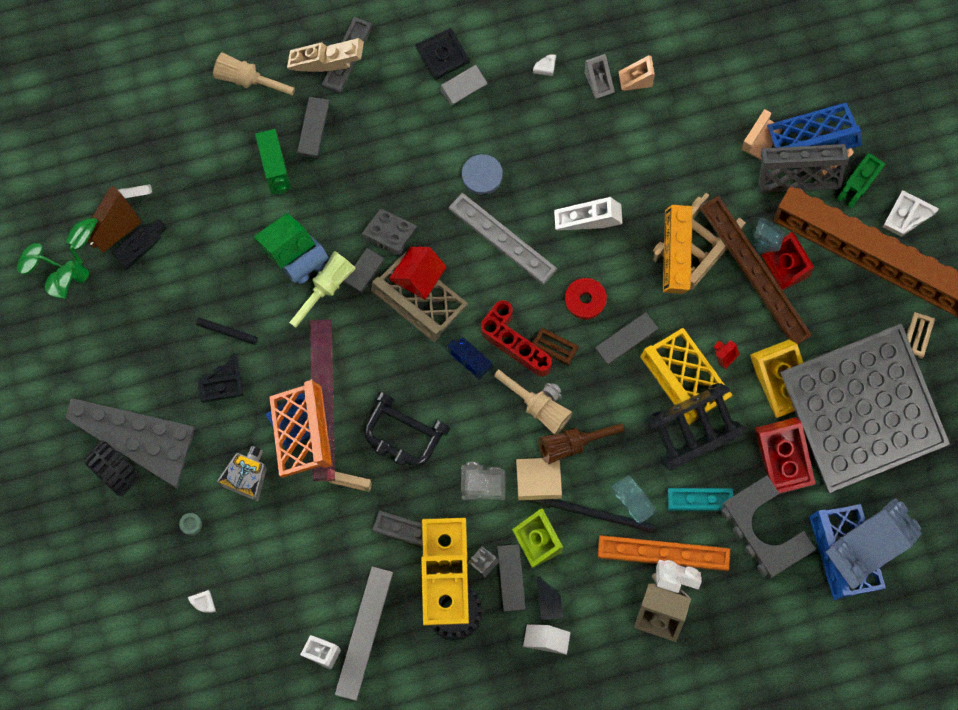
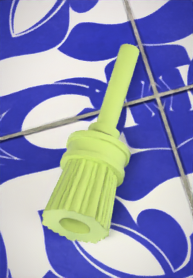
(325, 283)

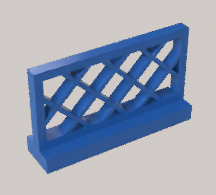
(850, 137)
(825, 539)

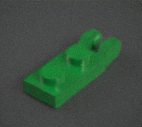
(862, 178)

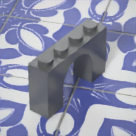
(771, 558)

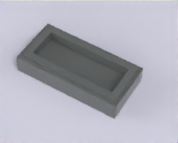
(365, 270)

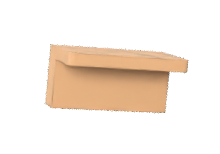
(759, 136)

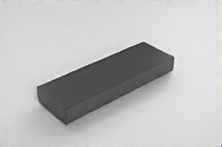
(313, 127)
(626, 339)
(399, 528)
(511, 578)

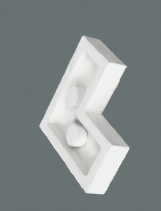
(671, 576)

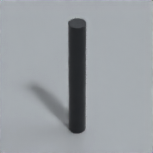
(227, 331)

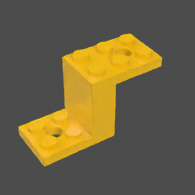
(445, 572)

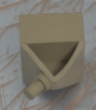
(662, 611)

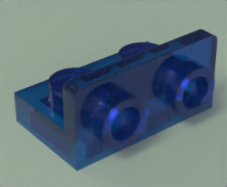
(469, 357)

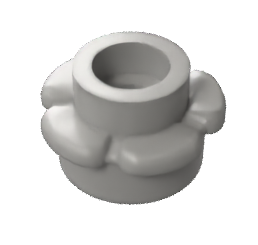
(552, 391)

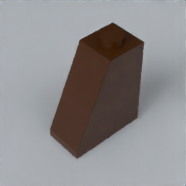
(114, 220)

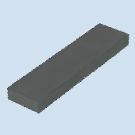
(337, 79)

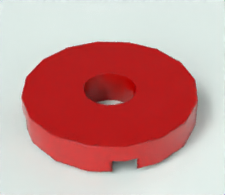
(594, 290)

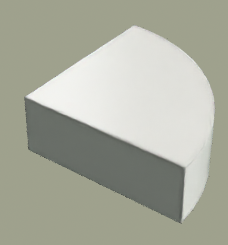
(545, 65)
(203, 602)

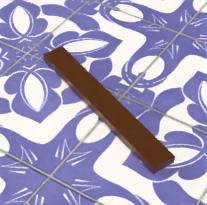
(755, 270)

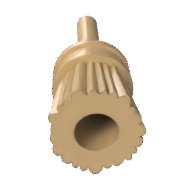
(244, 74)
(539, 405)

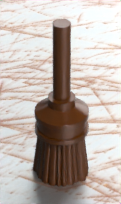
(571, 442)

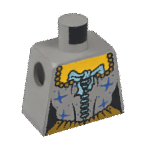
(245, 474)

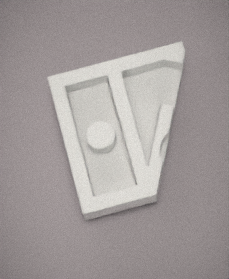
(908, 214)

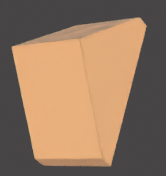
(637, 75)

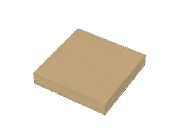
(538, 479)

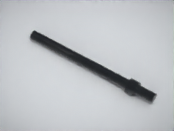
(547, 503)

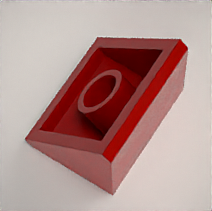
(790, 263)
(419, 271)

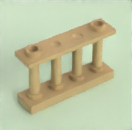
(707, 259)

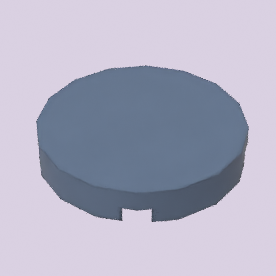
(482, 174)

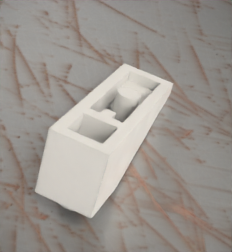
(589, 215)

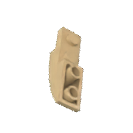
(325, 58)

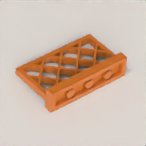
(316, 422)

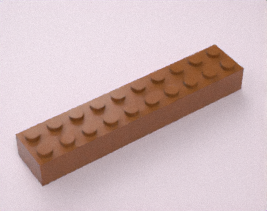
(869, 249)

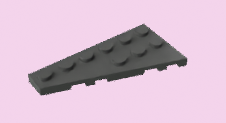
(145, 440)

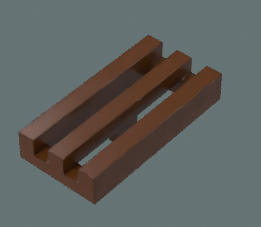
(574, 347)

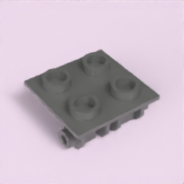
(388, 231)

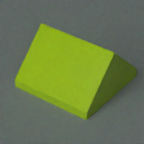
(538, 538)

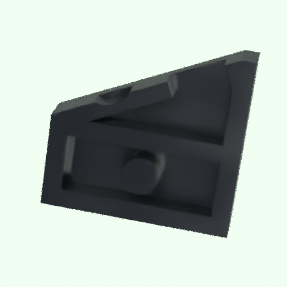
(222, 383)

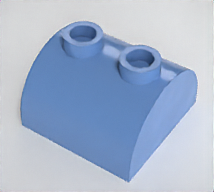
(305, 263)

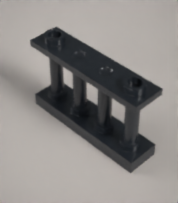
(711, 440)

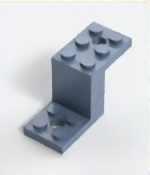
(874, 542)

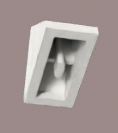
(546, 638)
(321, 652)

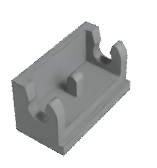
(463, 85)

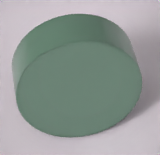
(190, 524)

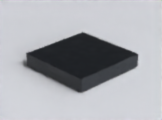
(442, 54)

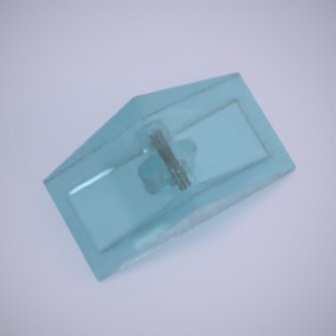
(768, 237)

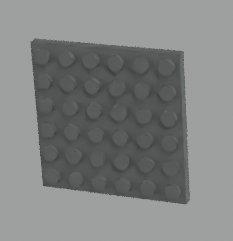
(864, 408)

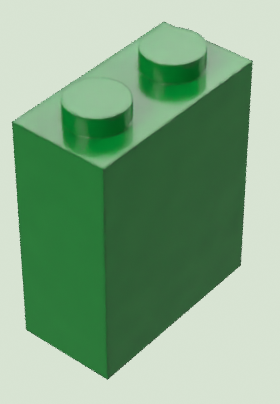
(273, 161)
(284, 240)

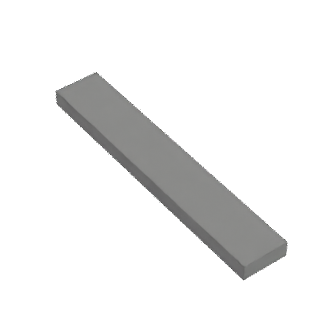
(502, 239)
(364, 634)

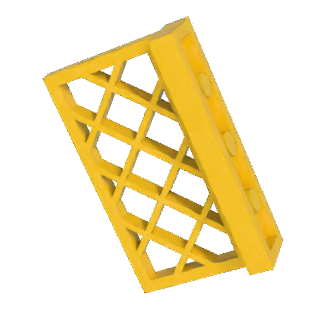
(669, 380)

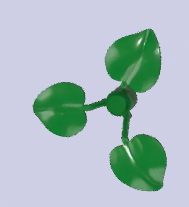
(59, 281)

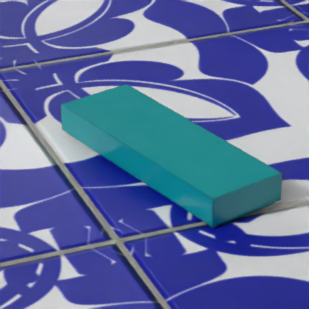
(697, 499)

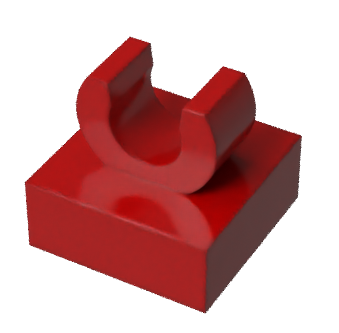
(726, 353)

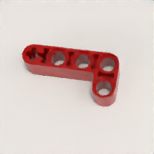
(519, 342)

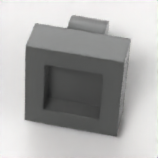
(483, 561)

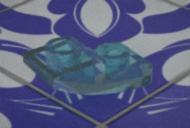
(634, 499)

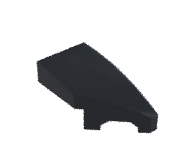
(549, 600)

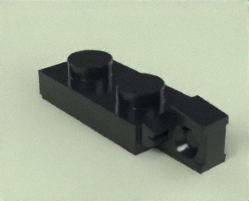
(139, 243)

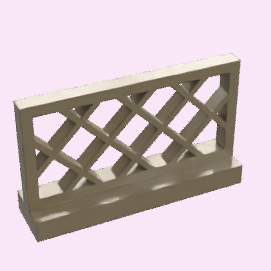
(410, 311)

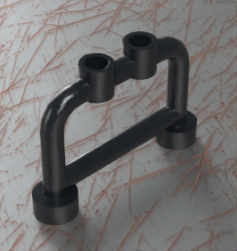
(400, 456)

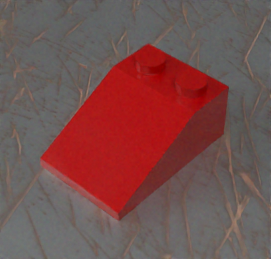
(785, 454)

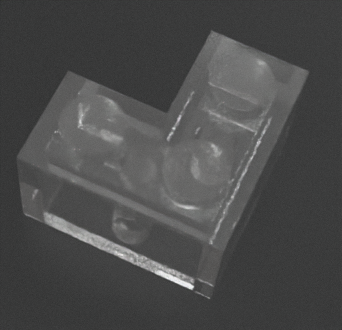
(481, 483)

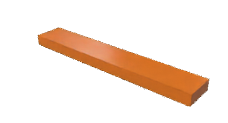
(651, 551)

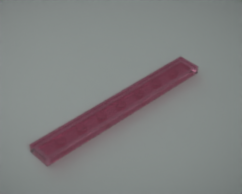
(323, 375)

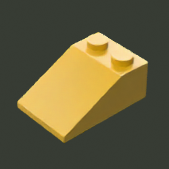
(768, 365)

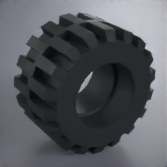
(111, 468)
(461, 631)

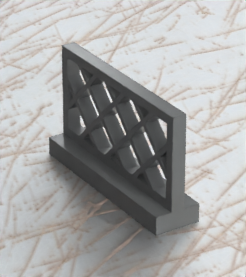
(802, 158)

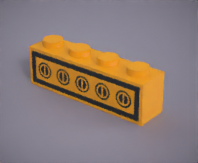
(677, 249)

